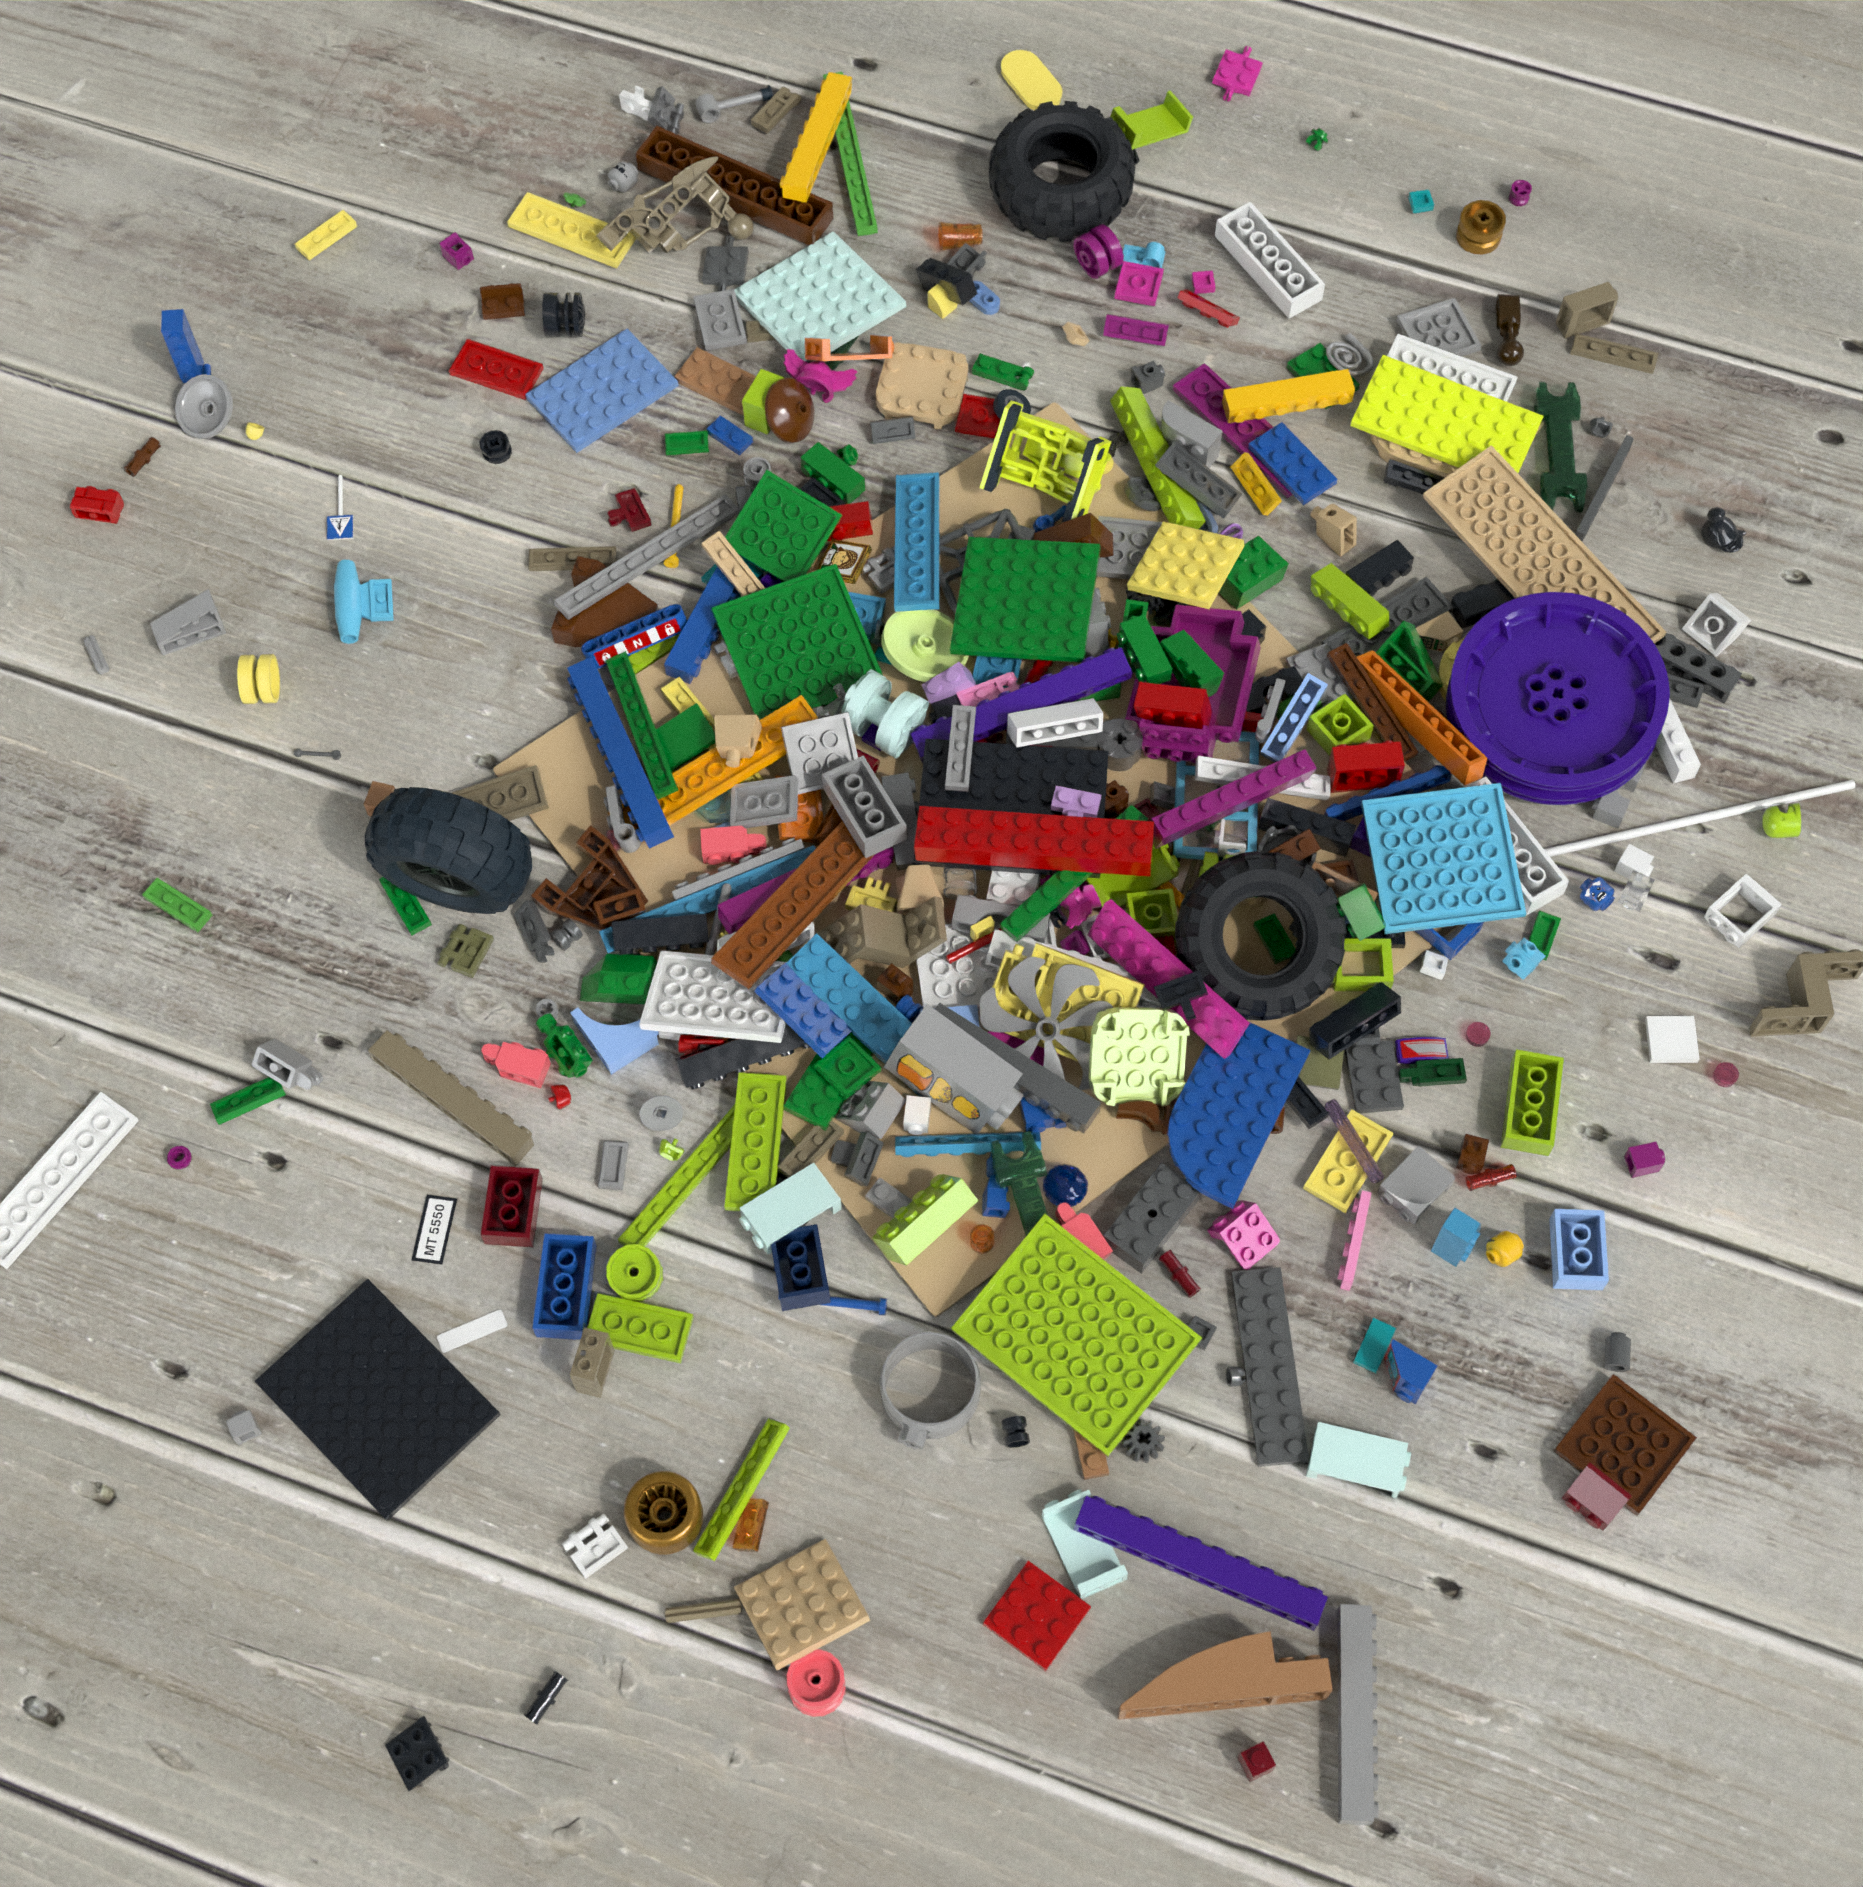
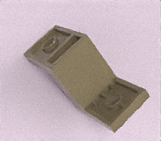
(887, 935)
(1809, 993)

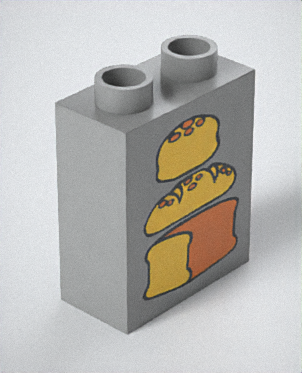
(955, 1072)

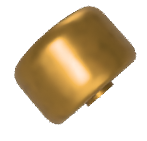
(661, 1493)

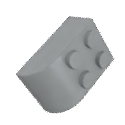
(1191, 433)

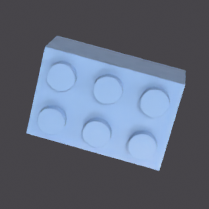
(1578, 1249)

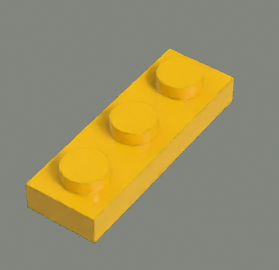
(1256, 484)

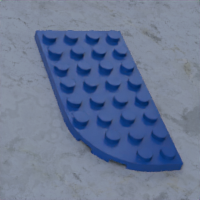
(1231, 1111)

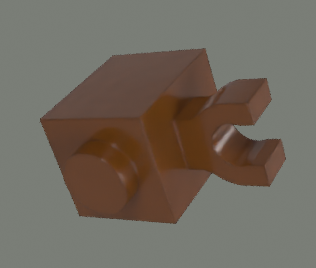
(1472, 1154)

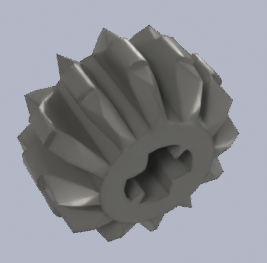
(1143, 1449)

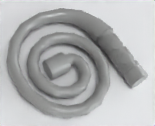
(1358, 350)

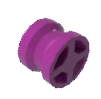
(1520, 192)

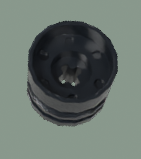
(563, 314)

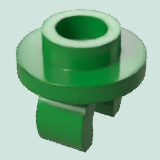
(1319, 136)
(848, 454)

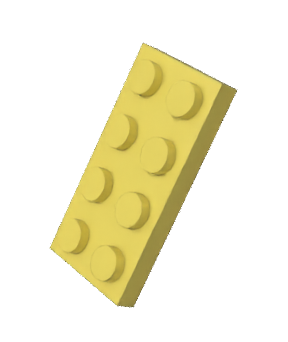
(1338, 1172)

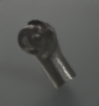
(1117, 440)

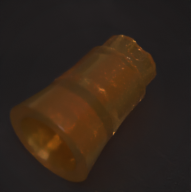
(956, 235)

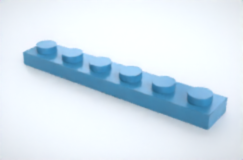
(960, 1143)

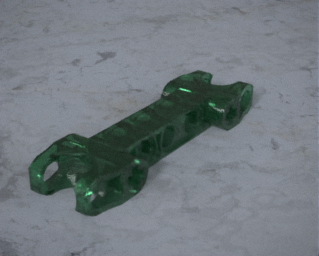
(1562, 476)
(1022, 1177)

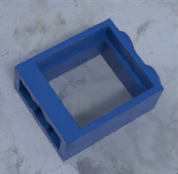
(1451, 948)

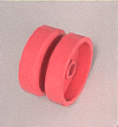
(818, 1698)

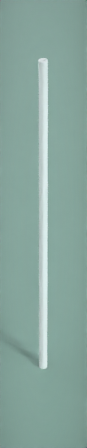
(1700, 818)

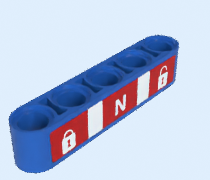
(636, 635)

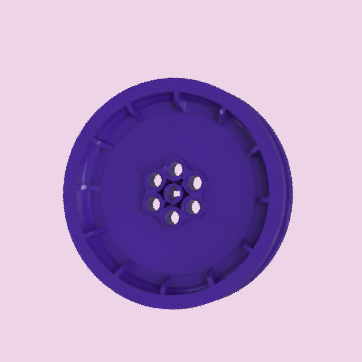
(1582, 644)

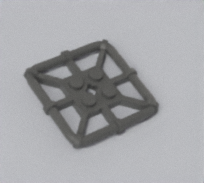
(1001, 517)

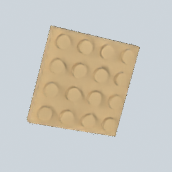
(801, 1604)

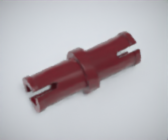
(1179, 1273)

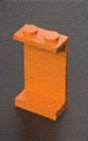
(819, 349)

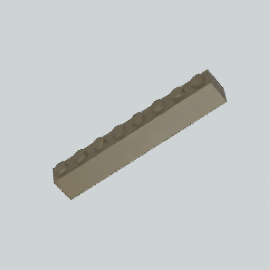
(451, 1097)

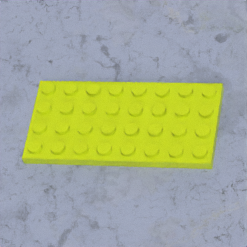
(1442, 416)

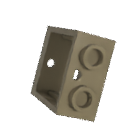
(1587, 309)
(592, 1369)

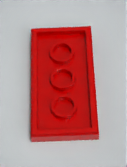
(496, 369)

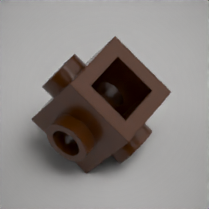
(1116, 799)

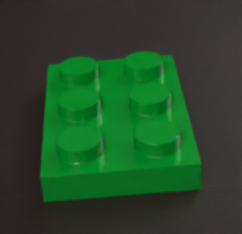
(1314, 362)

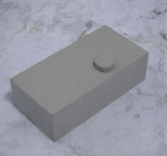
(864, 806)

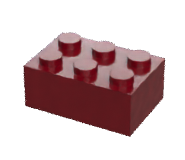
(511, 1206)

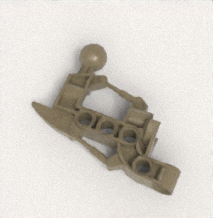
(695, 184)

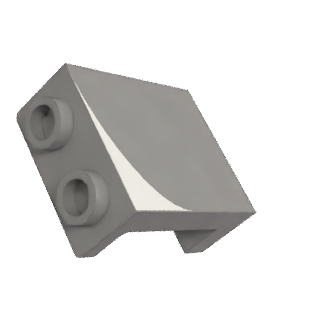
(1415, 1185)

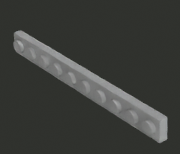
(646, 557)

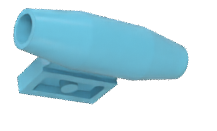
(353, 601)

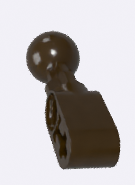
(1508, 321)

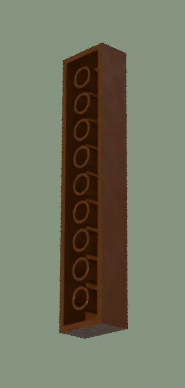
(749, 189)

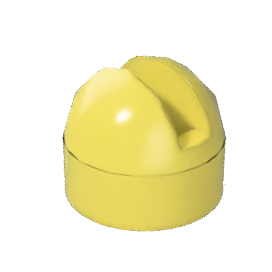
(254, 431)

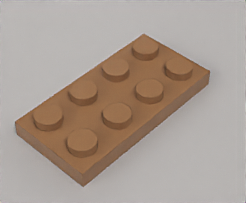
(715, 379)

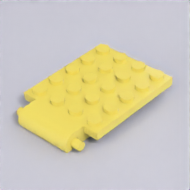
(1113, 989)

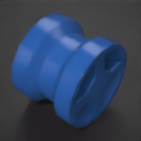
(909, 1008)

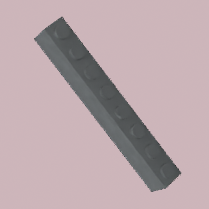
(1037, 1083)

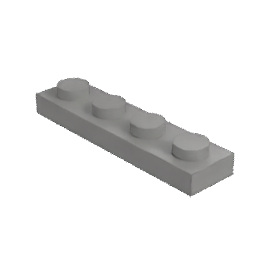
(960, 748)

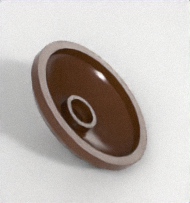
(789, 410)

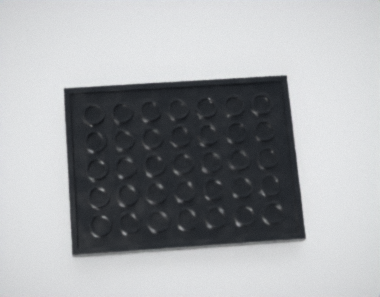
(1011, 781)
(377, 1399)

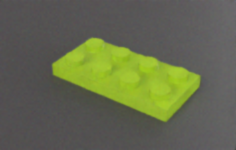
(642, 1327)

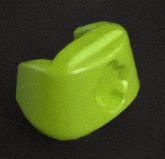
(669, 1150)

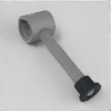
(710, 109)

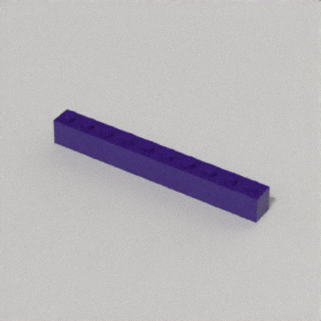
(1051, 690)
(1201, 1563)

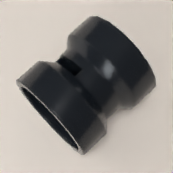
(1015, 1431)

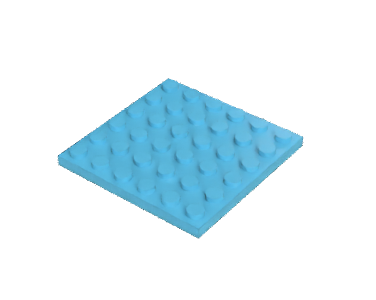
(1443, 858)

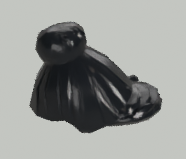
(1721, 531)

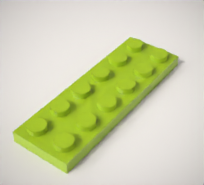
(755, 1138)

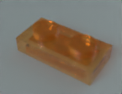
(751, 1526)

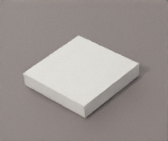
(1672, 1039)

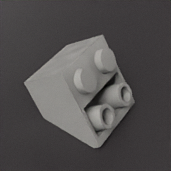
(871, 1108)

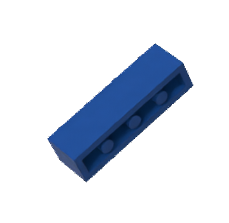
(181, 344)

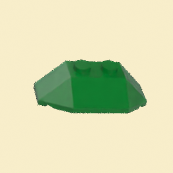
(619, 979)

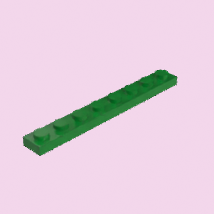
(642, 725)
(1051, 893)

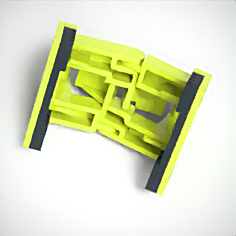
(1075, 452)

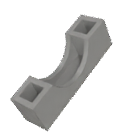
(972, 910)

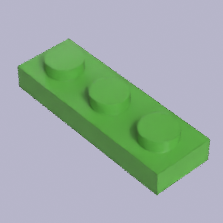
(177, 905)

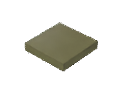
(1319, 1070)

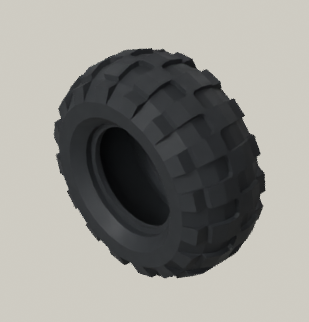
(1061, 134)
(1302, 894)

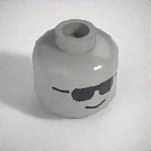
(623, 176)

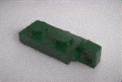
(1434, 1072)

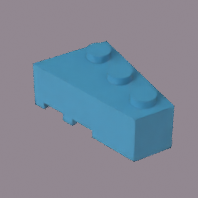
(1456, 1237)

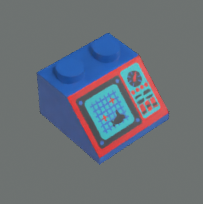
(1408, 1371)

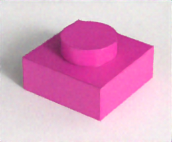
(1203, 282)

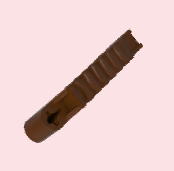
(1148, 1113)

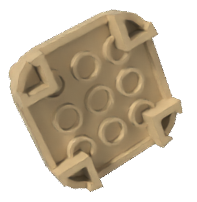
(922, 384)

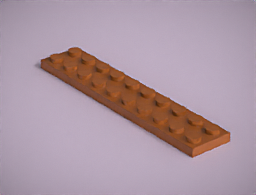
(791, 908)

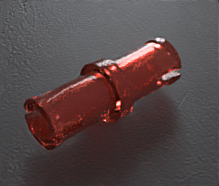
(1490, 1177)

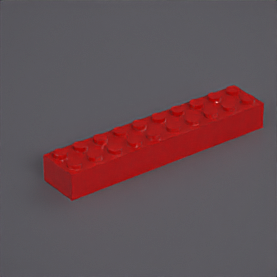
(1034, 841)

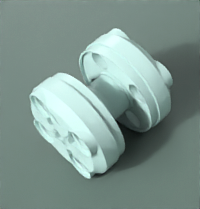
(869, 704)

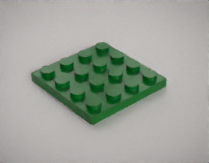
(782, 528)

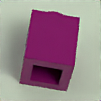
(1644, 1159)

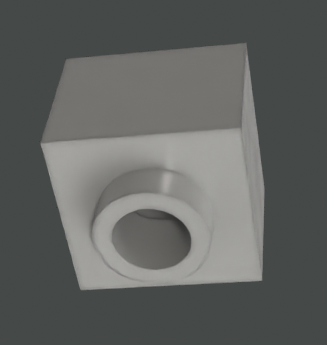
(243, 1426)

